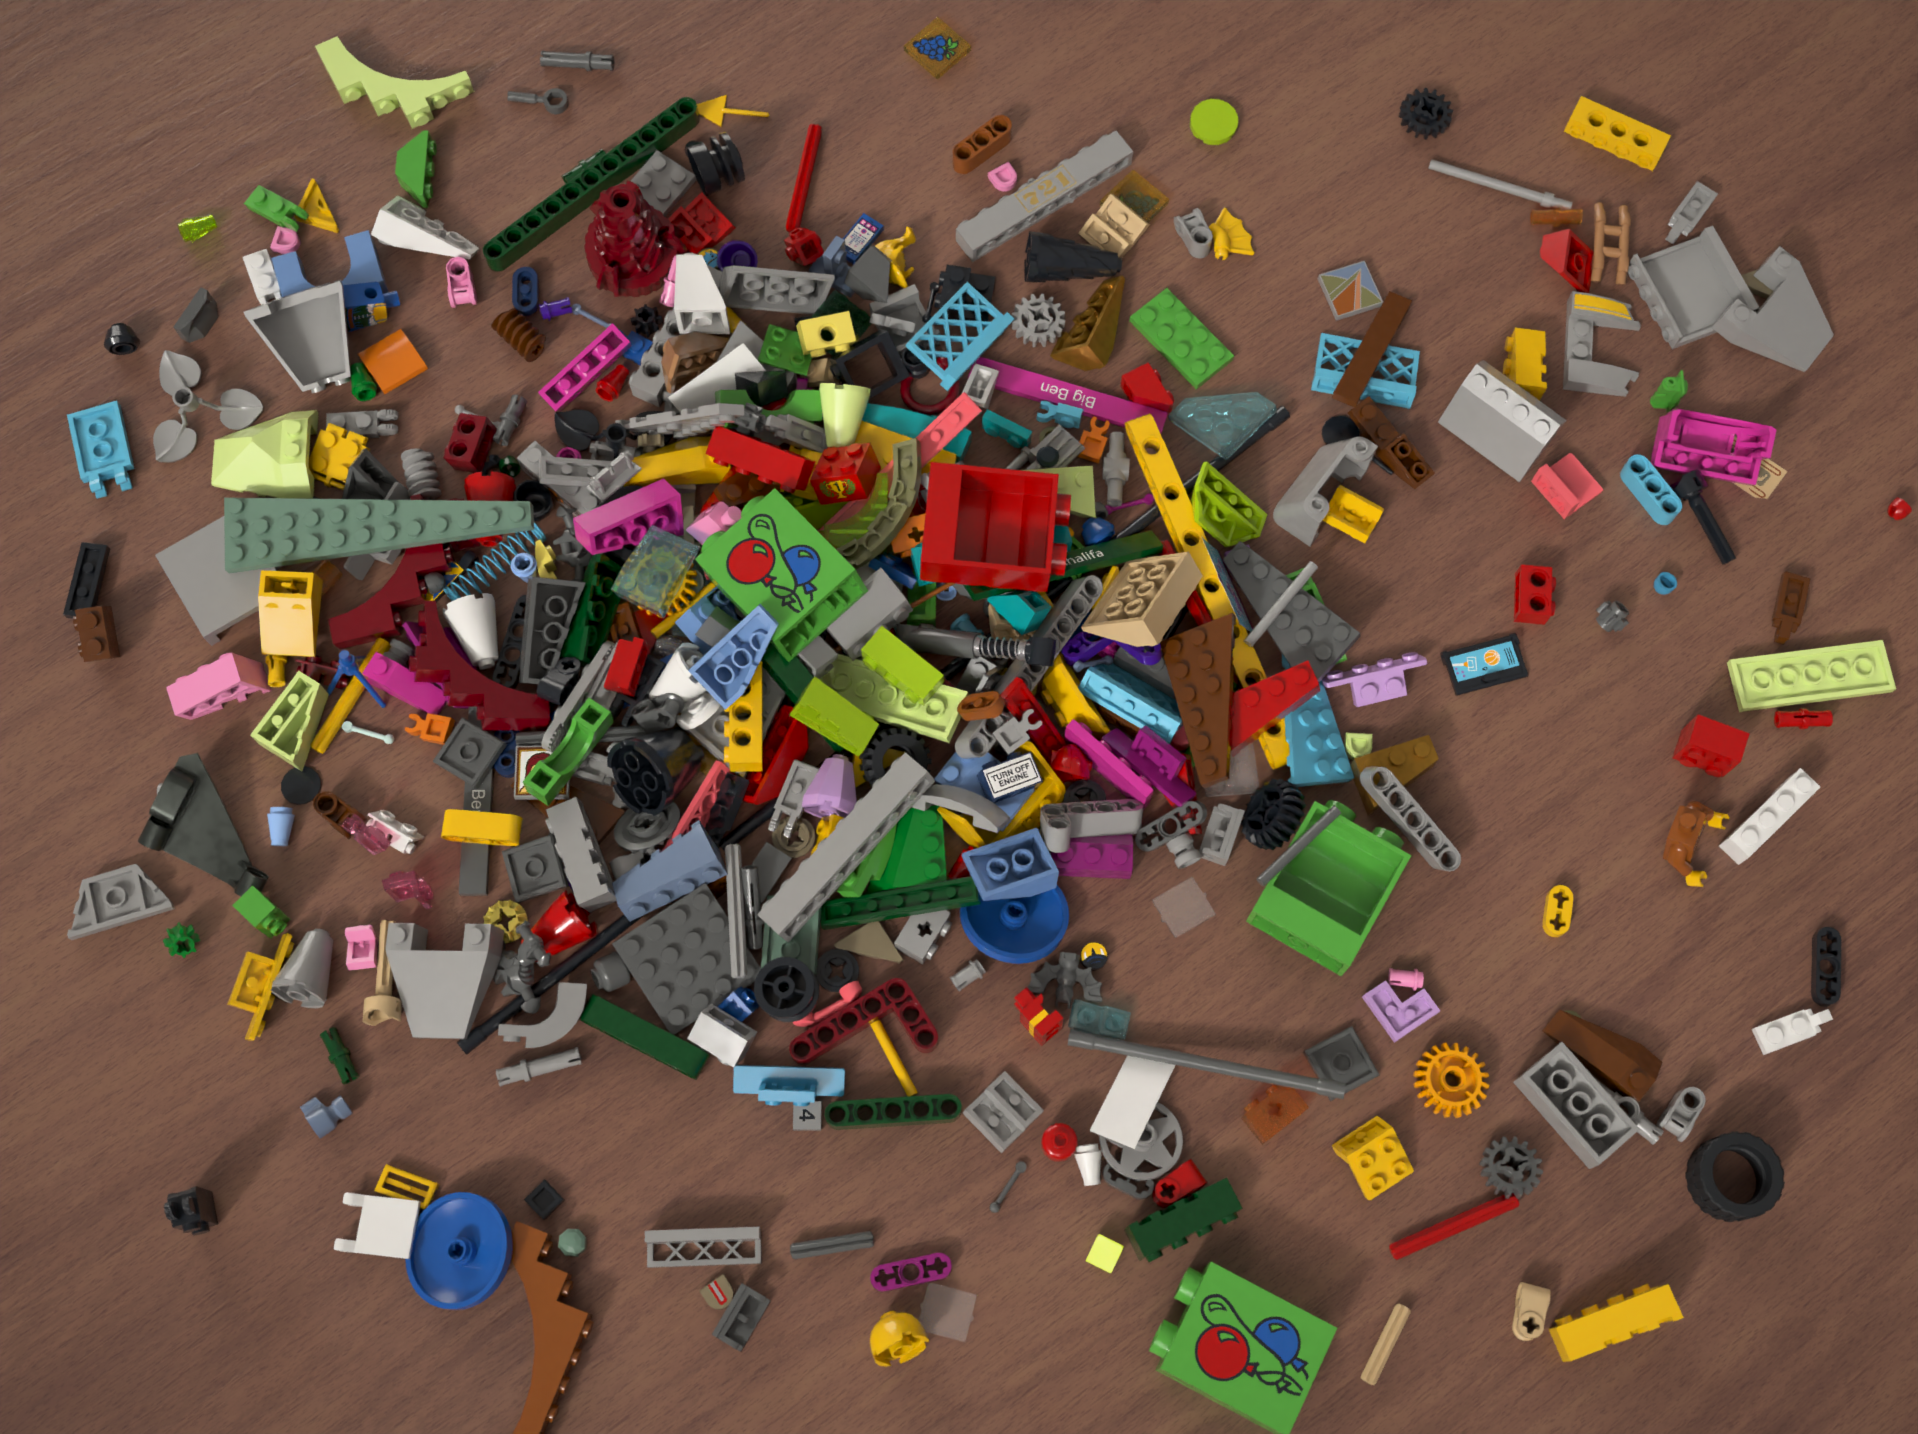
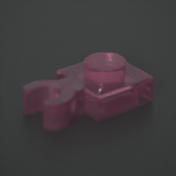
(369, 837)

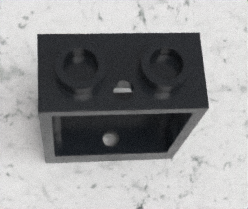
(888, 352)

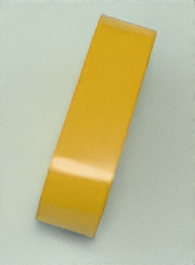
(1564, 911)

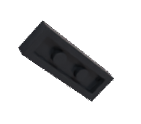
(86, 578)

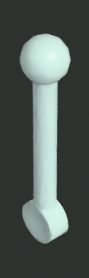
(347, 726)

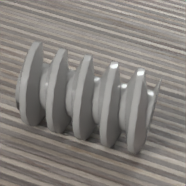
(420, 473)

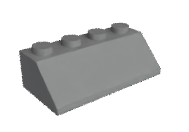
(1576, 1106)

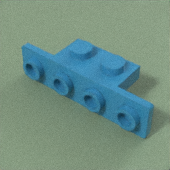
(788, 1083)

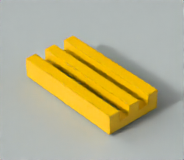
(384, 1179)

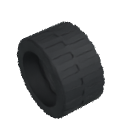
(1765, 1165)

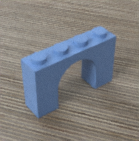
(364, 266)

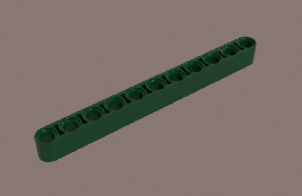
(588, 194)

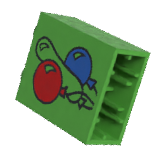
(784, 566)
(1242, 1347)

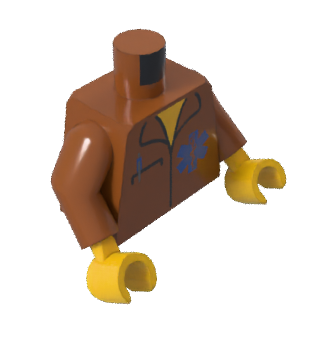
(1685, 837)

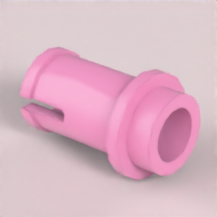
(1405, 978)

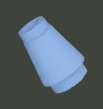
(524, 566)
(280, 825)

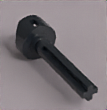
(1690, 490)

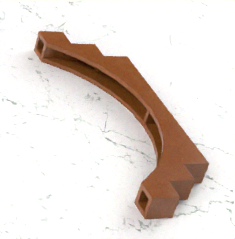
(555, 1326)

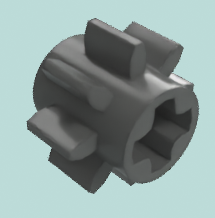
(752, 420)
(1612, 616)

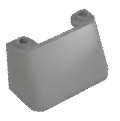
(1302, 506)

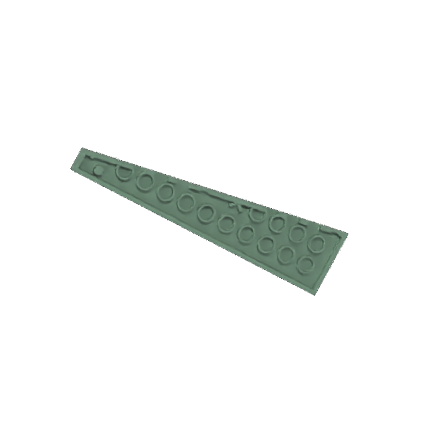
(297, 531)

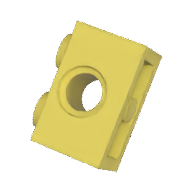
(839, 326)

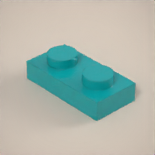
(999, 426)

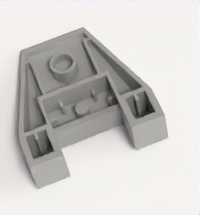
(1790, 321)
(442, 987)

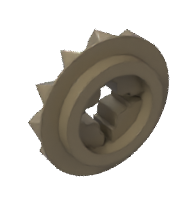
(797, 849)

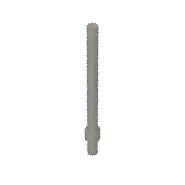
(1545, 199)

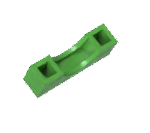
(800, 403)
(584, 733)

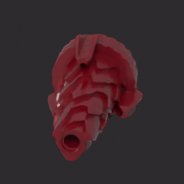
(630, 242)

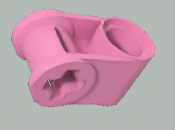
(460, 287)

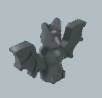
(1067, 975)

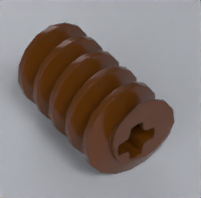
(519, 334)

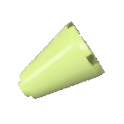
(842, 412)

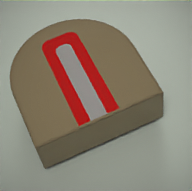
(718, 1293)

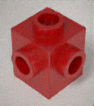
(810, 246)

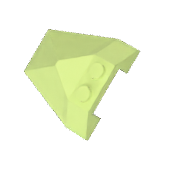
(268, 457)

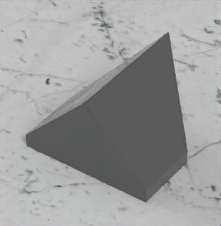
(870, 275)
(367, 478)

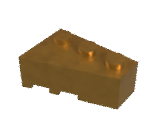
(1405, 761)

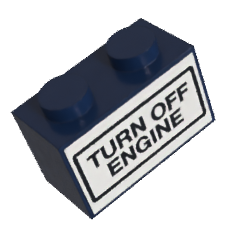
(1009, 777)

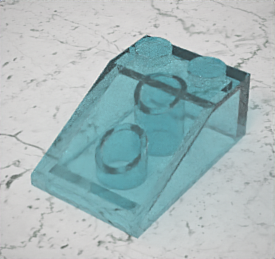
(655, 571)

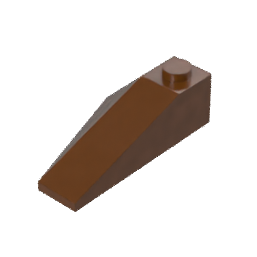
(1612, 1058)

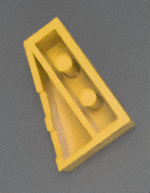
(1525, 360)

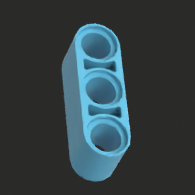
(1650, 477)

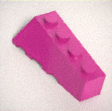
(630, 518)

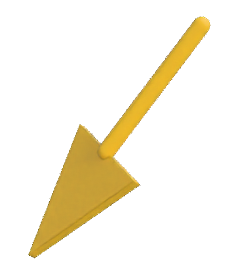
(715, 109)

